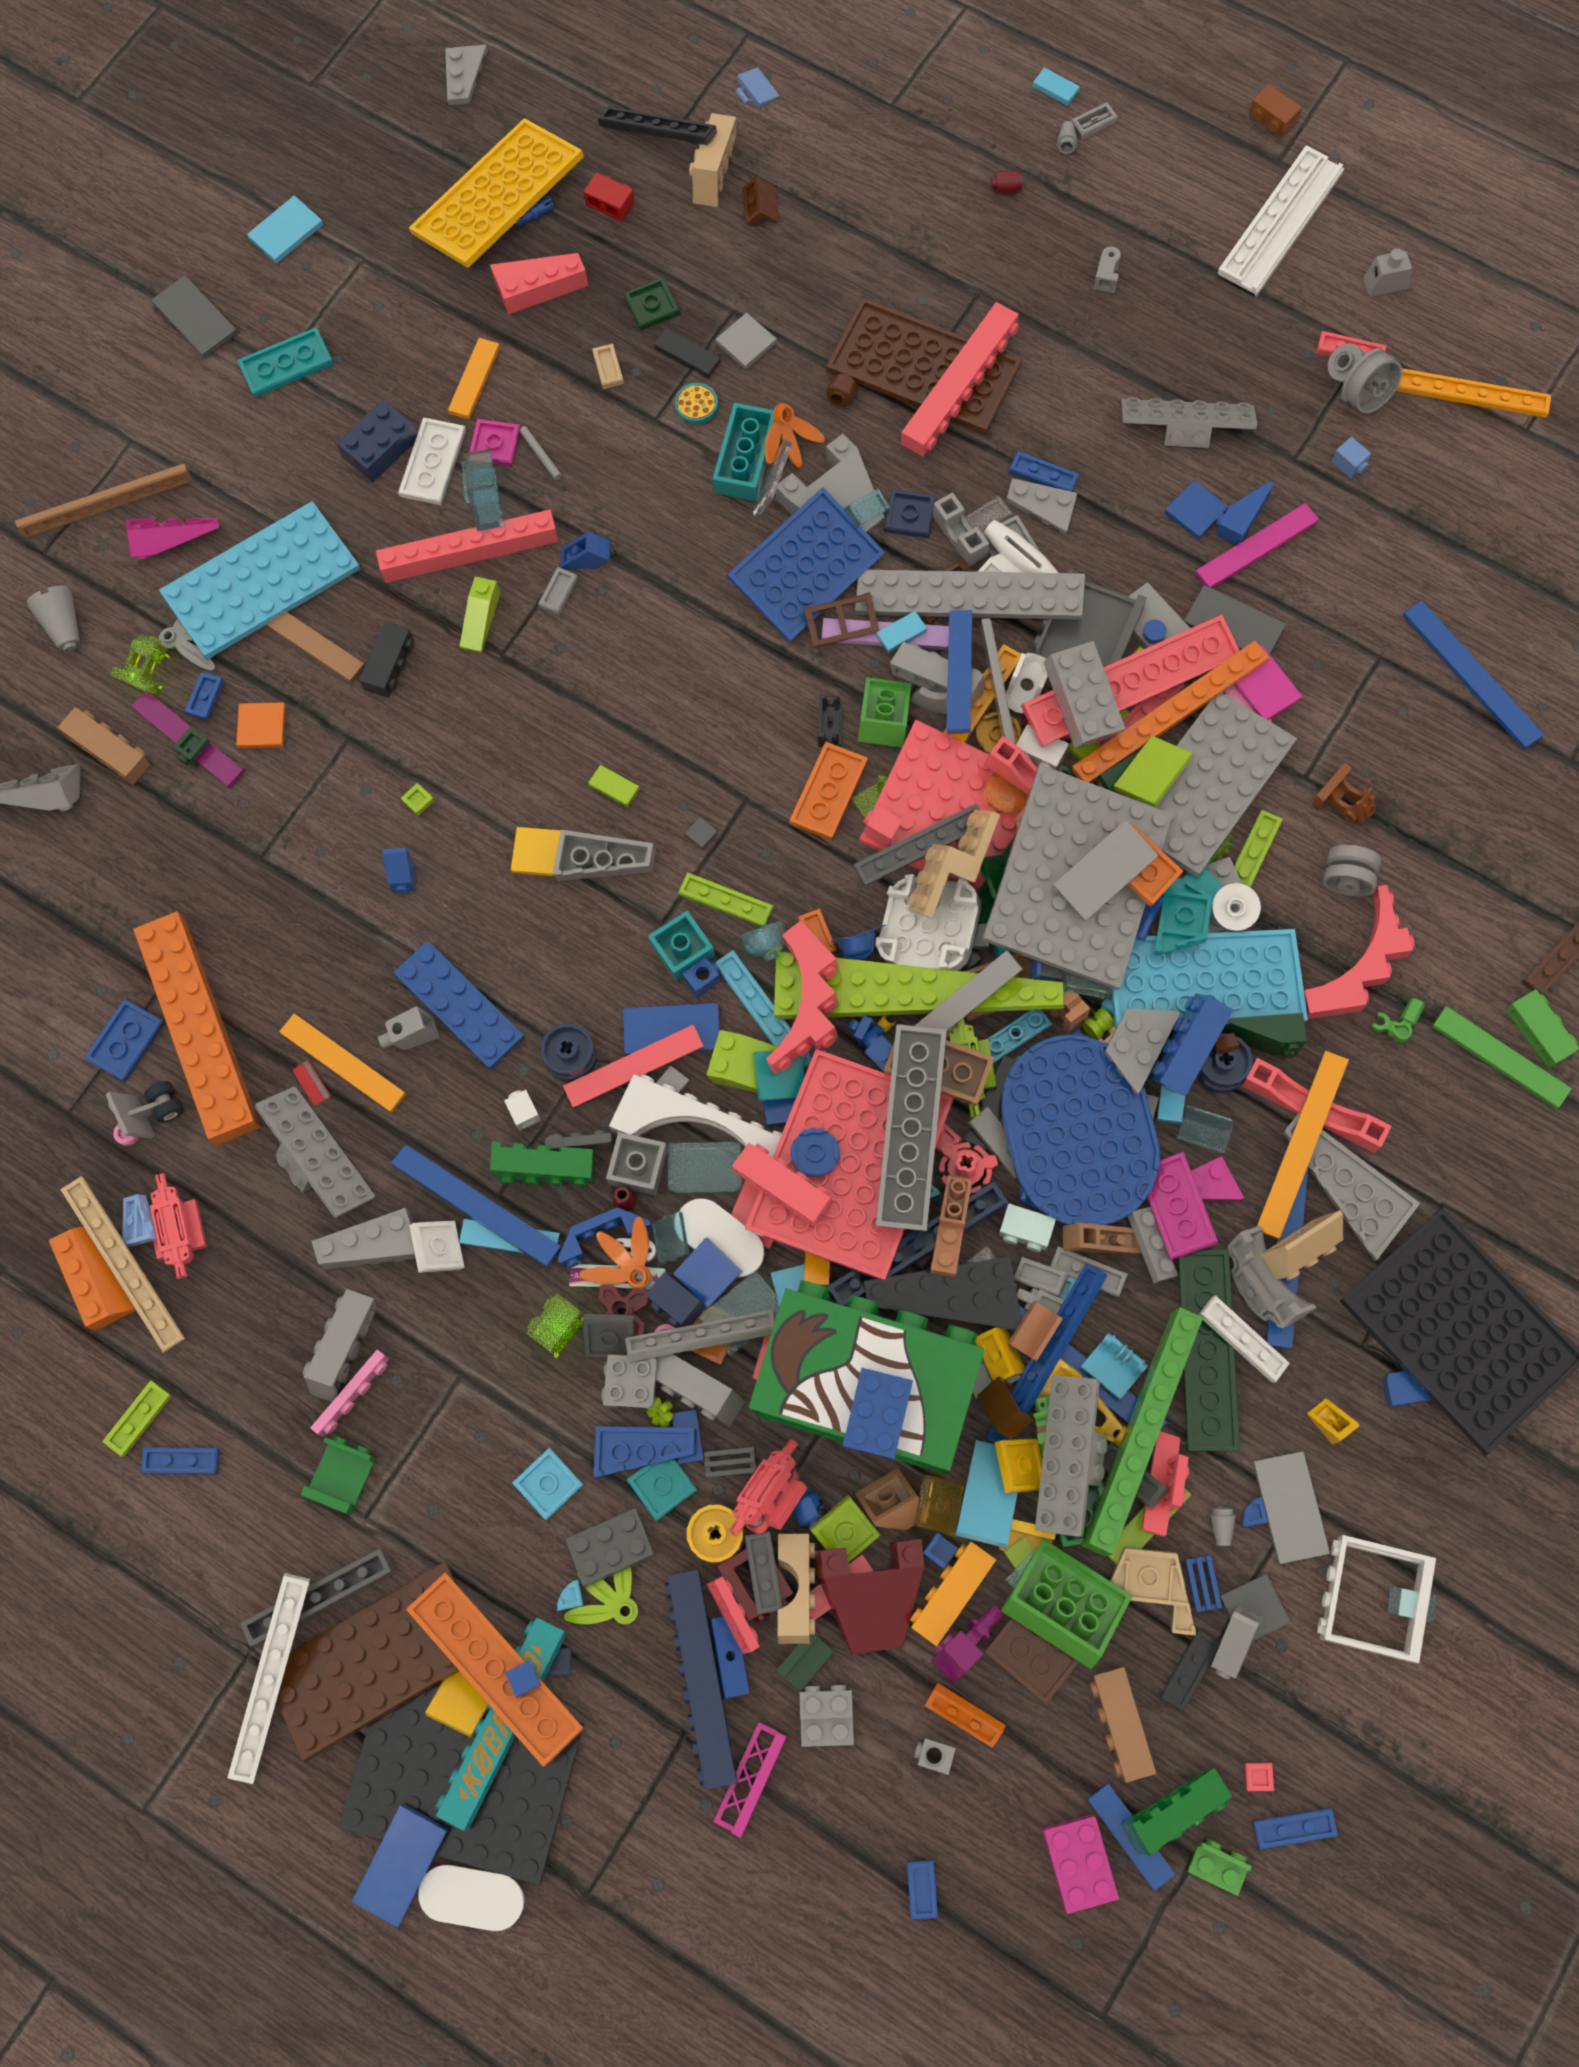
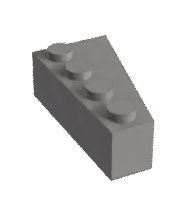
(600, 856)
(370, 1242)
(339, 1345)
(698, 1389)

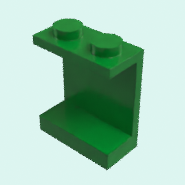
(340, 1475)

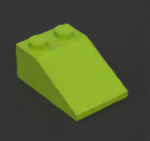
(734, 1060)

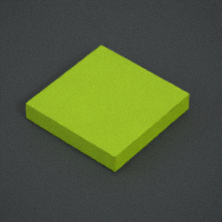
(845, 1528)

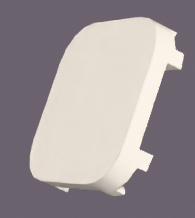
(928, 941)

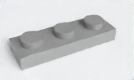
(1152, 1245)

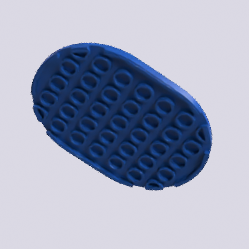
(1078, 1132)

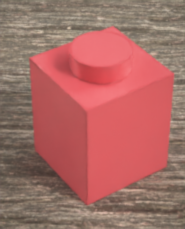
(881, 825)

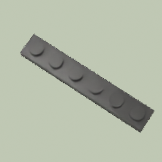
(913, 847)

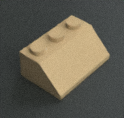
(1305, 1246)

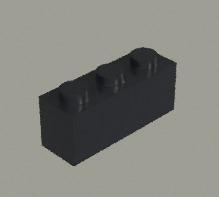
(387, 659)

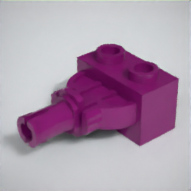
(958, 1652)

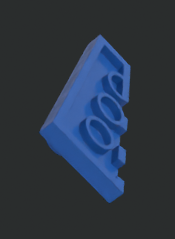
(635, 1447)

